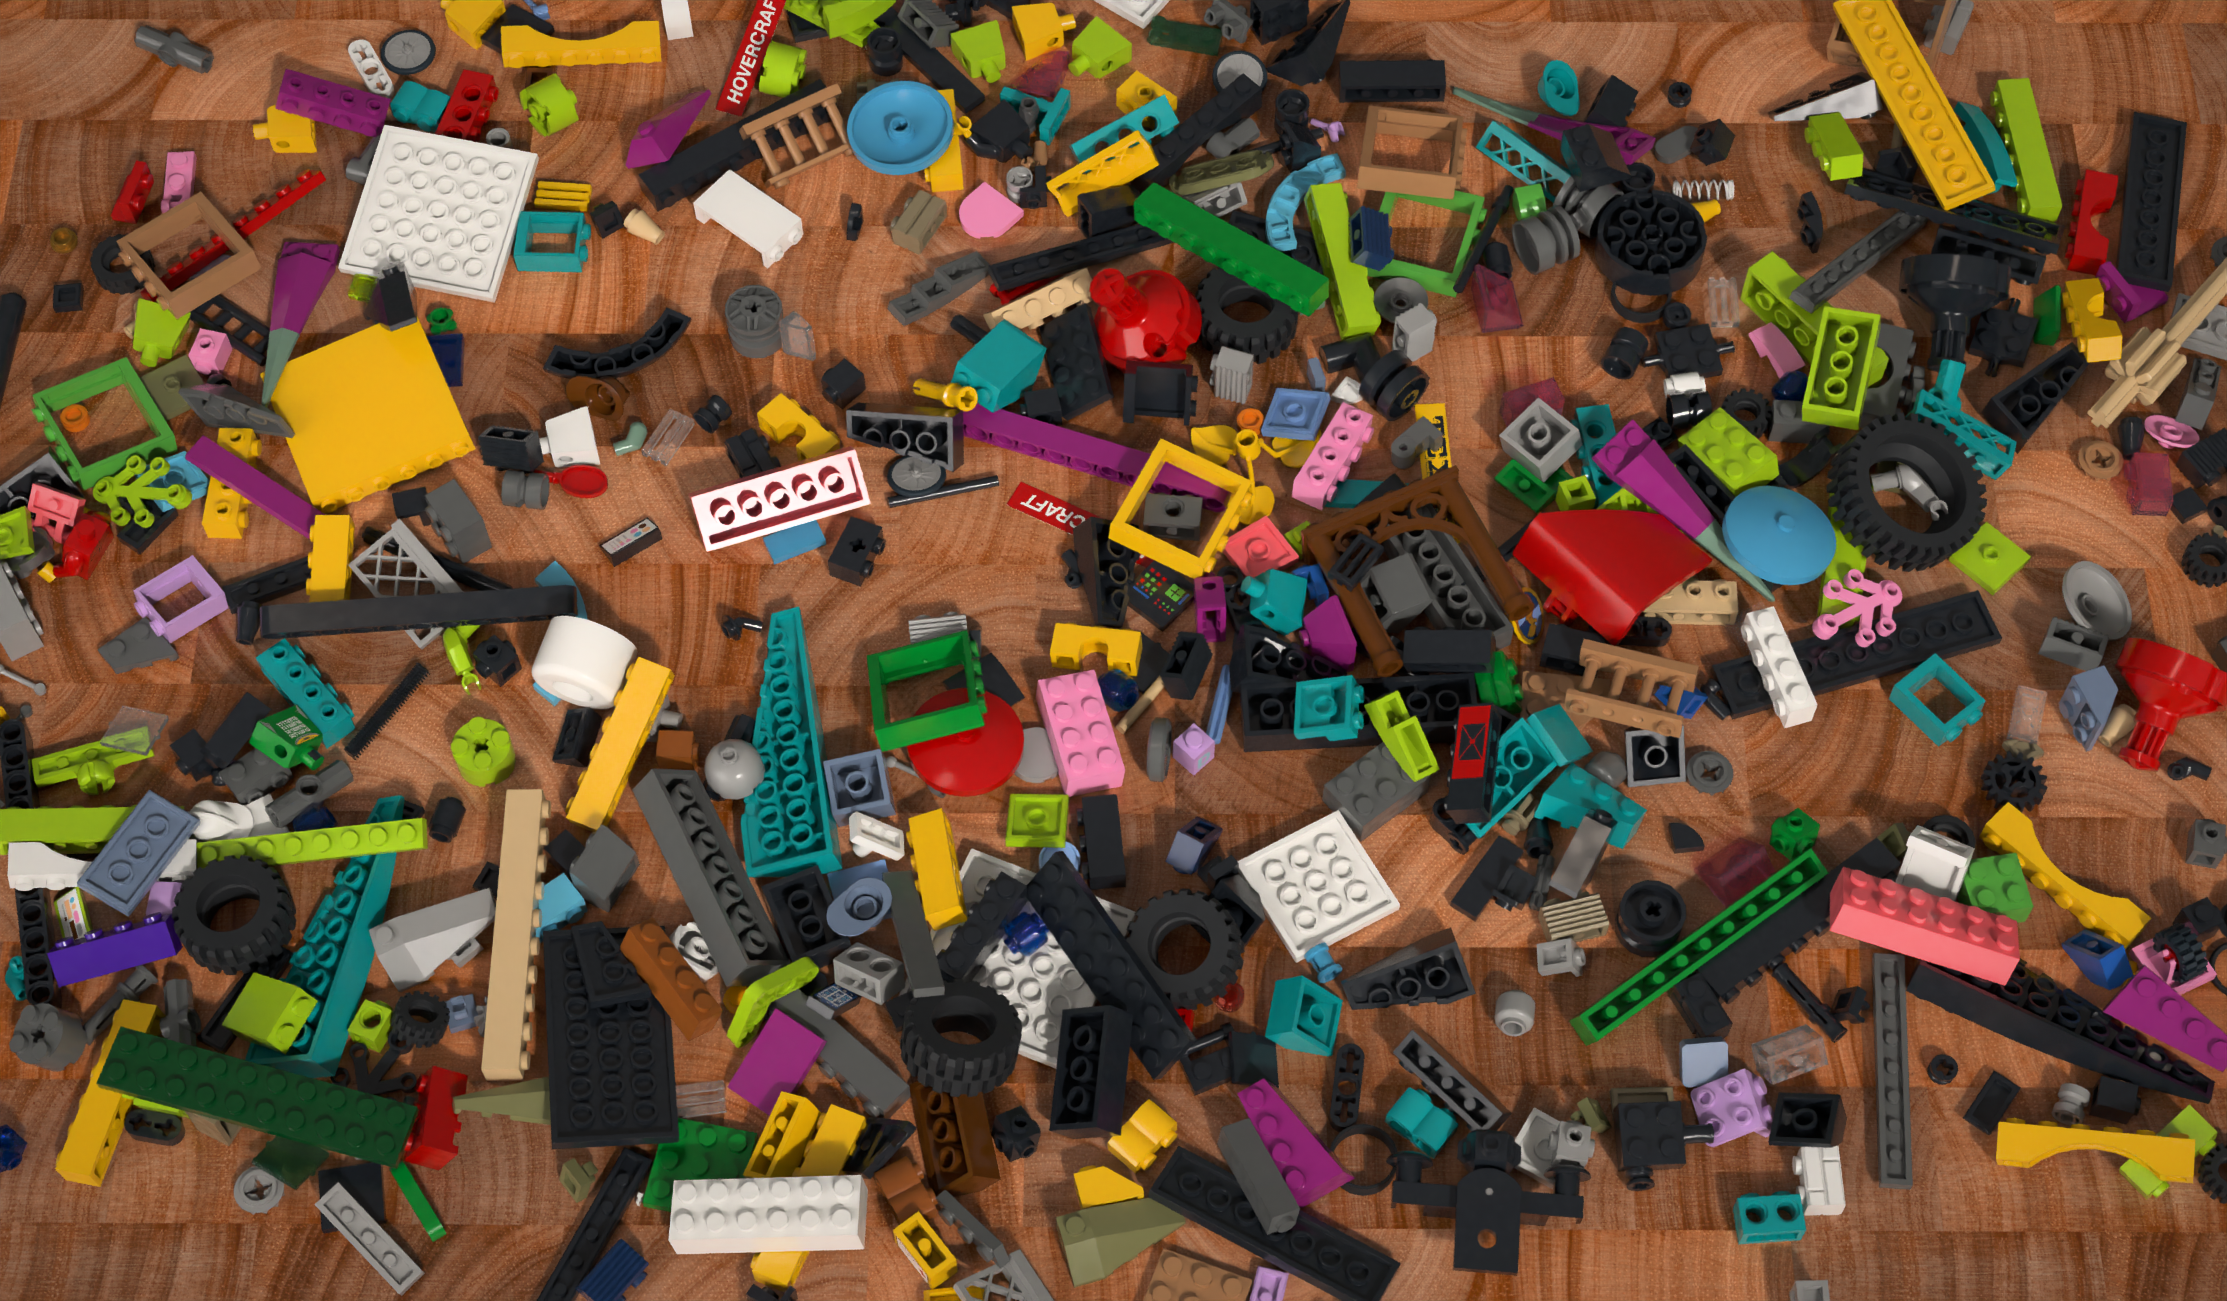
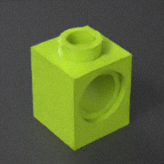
(376, 1036)

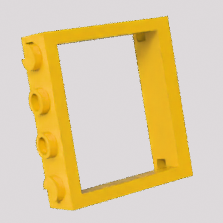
(1160, 550)

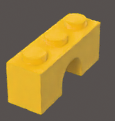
(785, 418)
(1074, 642)

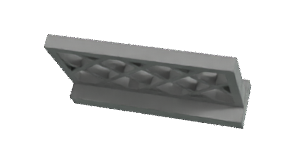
(417, 554)
(1019, 1275)

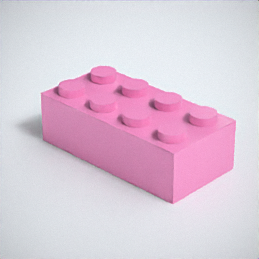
(1080, 733)

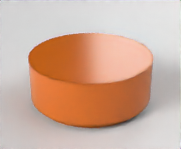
(75, 418)
(1250, 419)

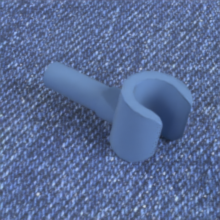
(539, 11)

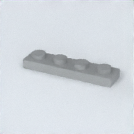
(369, 1238)

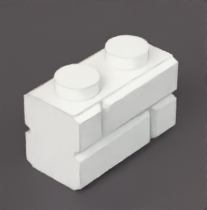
(1820, 1180)

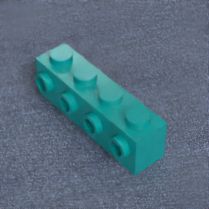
(302, 687)

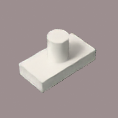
(875, 836)

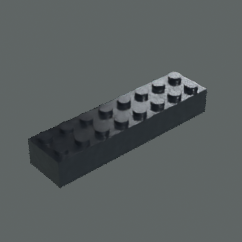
(1434, 699)

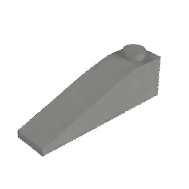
(422, 940)

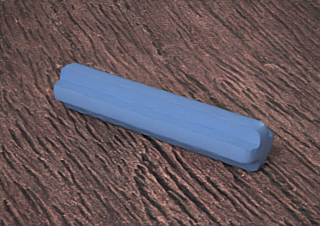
(1220, 706)

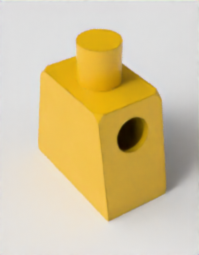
(472, 18)
(1040, 28)
(287, 132)

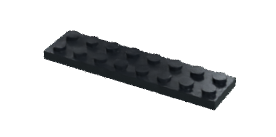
(2151, 201)
(1974, 215)
(1108, 963)
(1306, 1250)

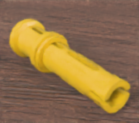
(951, 395)

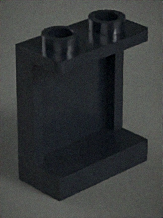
(1159, 390)

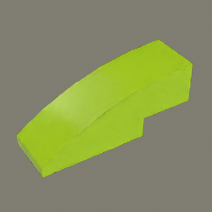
(852, 14)
(1402, 735)

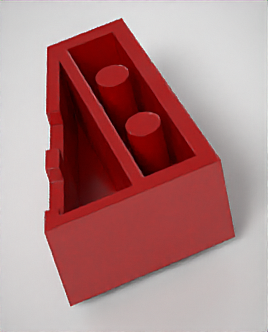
(435, 1125)

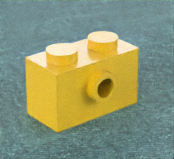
(1139, 91)

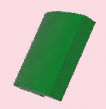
(1528, 487)

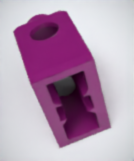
(1210, 596)

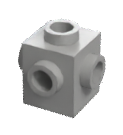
(1571, 1144)

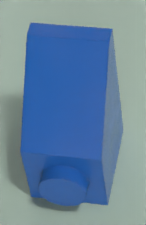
(2099, 958)

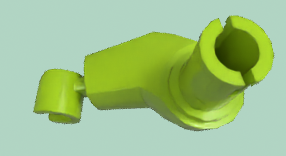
(457, 652)

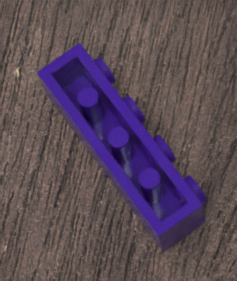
(114, 949)

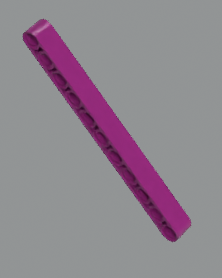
(1085, 454)

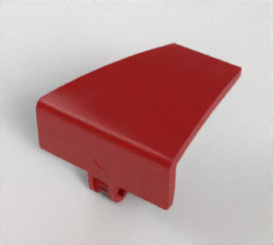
(1607, 564)

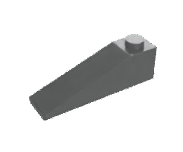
(227, 408)

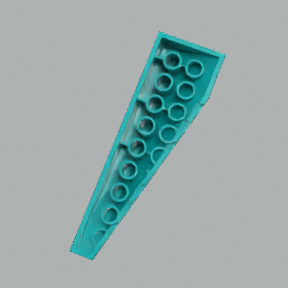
(790, 814)
(337, 958)

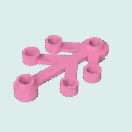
(1886, 594)

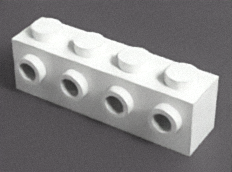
(1778, 667)

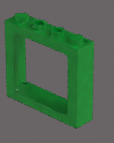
(917, 660)

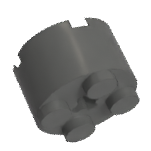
(48, 1037)

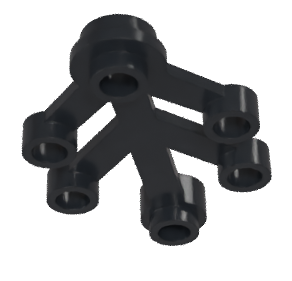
(372, 1082)

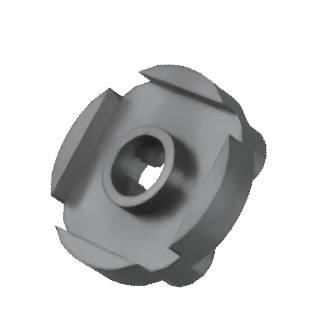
(23, 565)

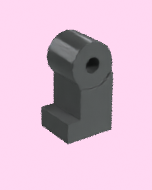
(1414, 442)

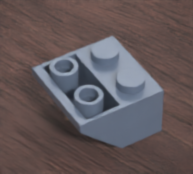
(2088, 704)

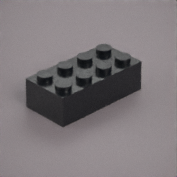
(1091, 1072)

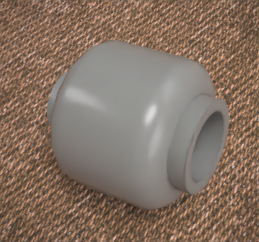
(1514, 1012)

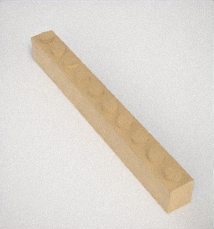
(515, 936)

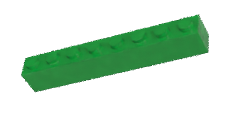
(1231, 249)

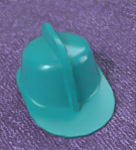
(1559, 88)

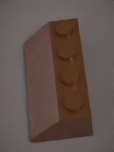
(954, 1141)

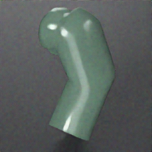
(634, 440)

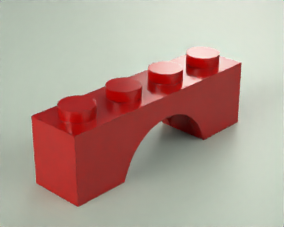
(2088, 247)

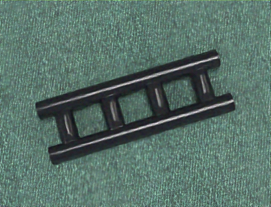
(236, 340)

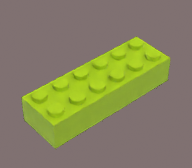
(1768, 294)

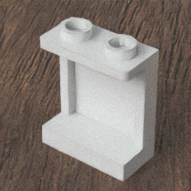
(1934, 863)

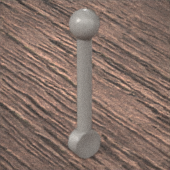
(39, 688)

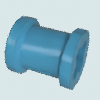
(1323, 963)

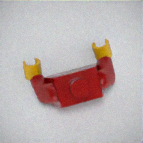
(82, 547)

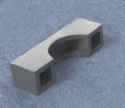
(1898, 347)

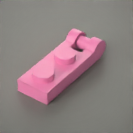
(178, 178)

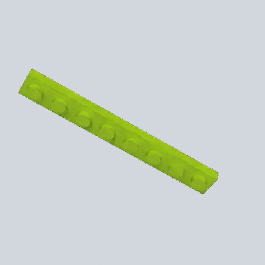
(321, 843)

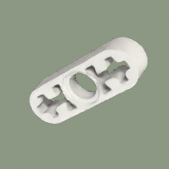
(371, 61)

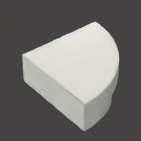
(1347, 392)

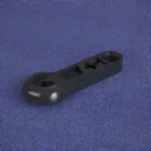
(1238, 614)

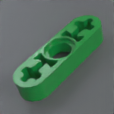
(418, 1201)

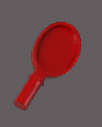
(579, 480)

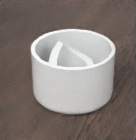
(583, 662)

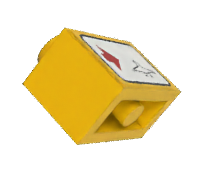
(925, 1250)

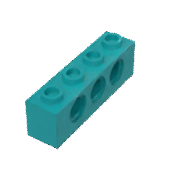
(1158, 109)
(1599, 423)

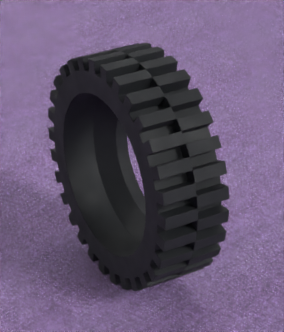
(1939, 464)

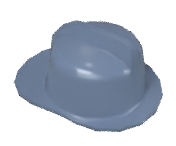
(859, 907)

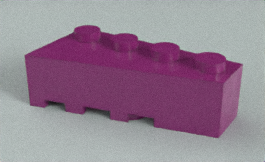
(2164, 1014)
(1294, 1146)

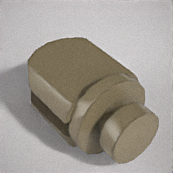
(1520, 815)

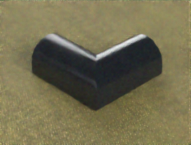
(1351, 352)

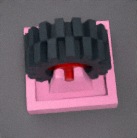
(2175, 958)

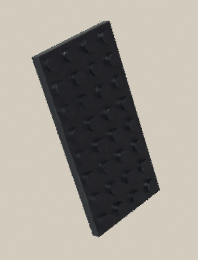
(607, 1062)

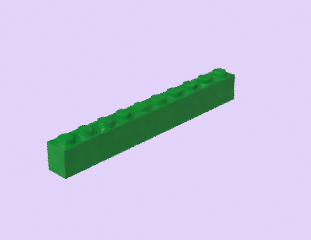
(1698, 947)

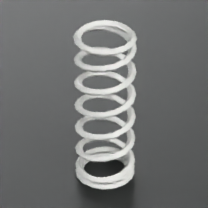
(1729, 188)

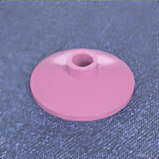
(2171, 433)

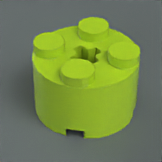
(782, 69)
(549, 105)
(483, 752)

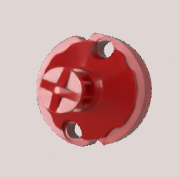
(1144, 317)
(2169, 689)

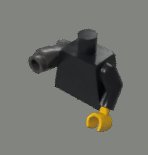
(1001, 131)

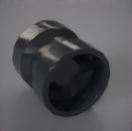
(712, 414)

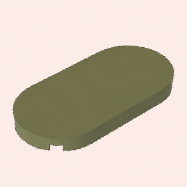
(1221, 172)

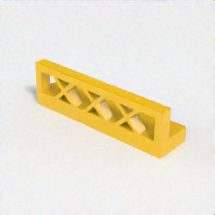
(1122, 169)

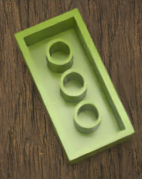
(1841, 368)

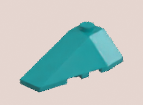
(1520, 767)

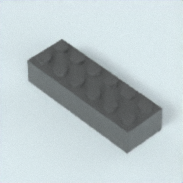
(1444, 571)

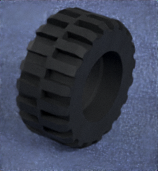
(1260, 338)
(216, 887)
(1224, 951)
(958, 1066)

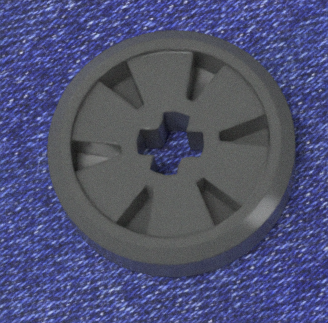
(1159, 749)

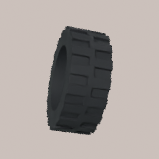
(116, 282)

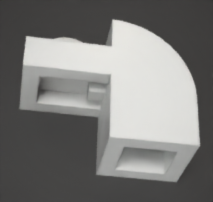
(677, 19)

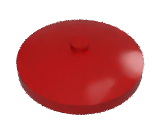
(972, 759)

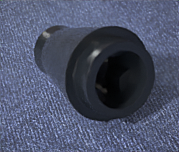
(2131, 435)
(248, 622)
(1538, 838)

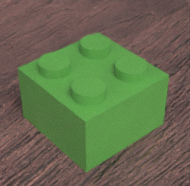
(1997, 887)

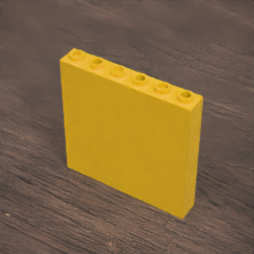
(368, 414)

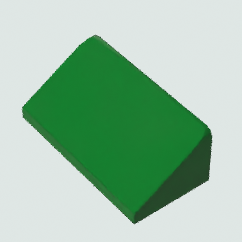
(2048, 312)

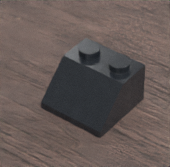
(1592, 157)

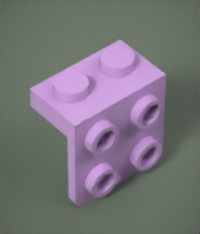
(1733, 1106)

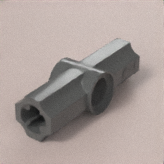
(174, 49)
(321, 784)
(180, 1019)

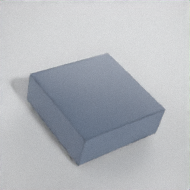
(1315, 375)

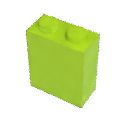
(269, 1013)

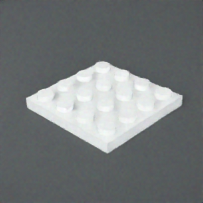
(1318, 885)

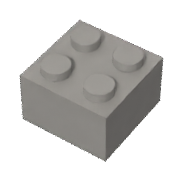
(1540, 440)

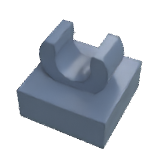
(461, 1013)

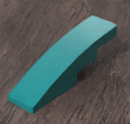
(1987, 144)

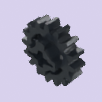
(2003, 772)

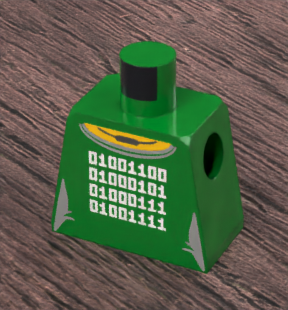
(289, 738)

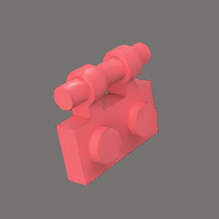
(56, 505)

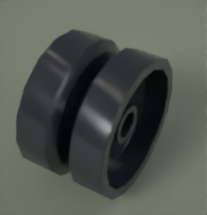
(1394, 385)
(1650, 918)

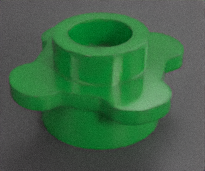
(439, 315)

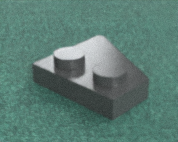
(136, 648)

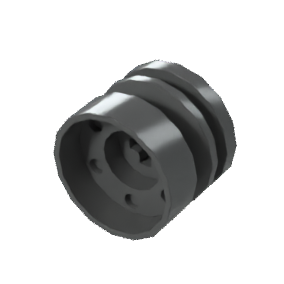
(1590, 201)
(1546, 239)
(754, 321)

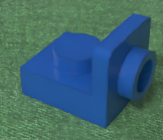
(1316, 583)

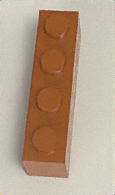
(671, 979)

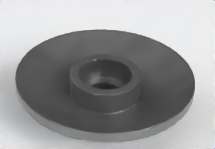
(1398, 292)

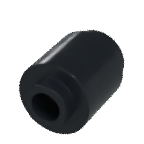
(1497, 258)
(446, 819)

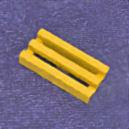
(563, 192)

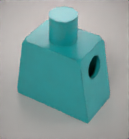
(1277, 599)

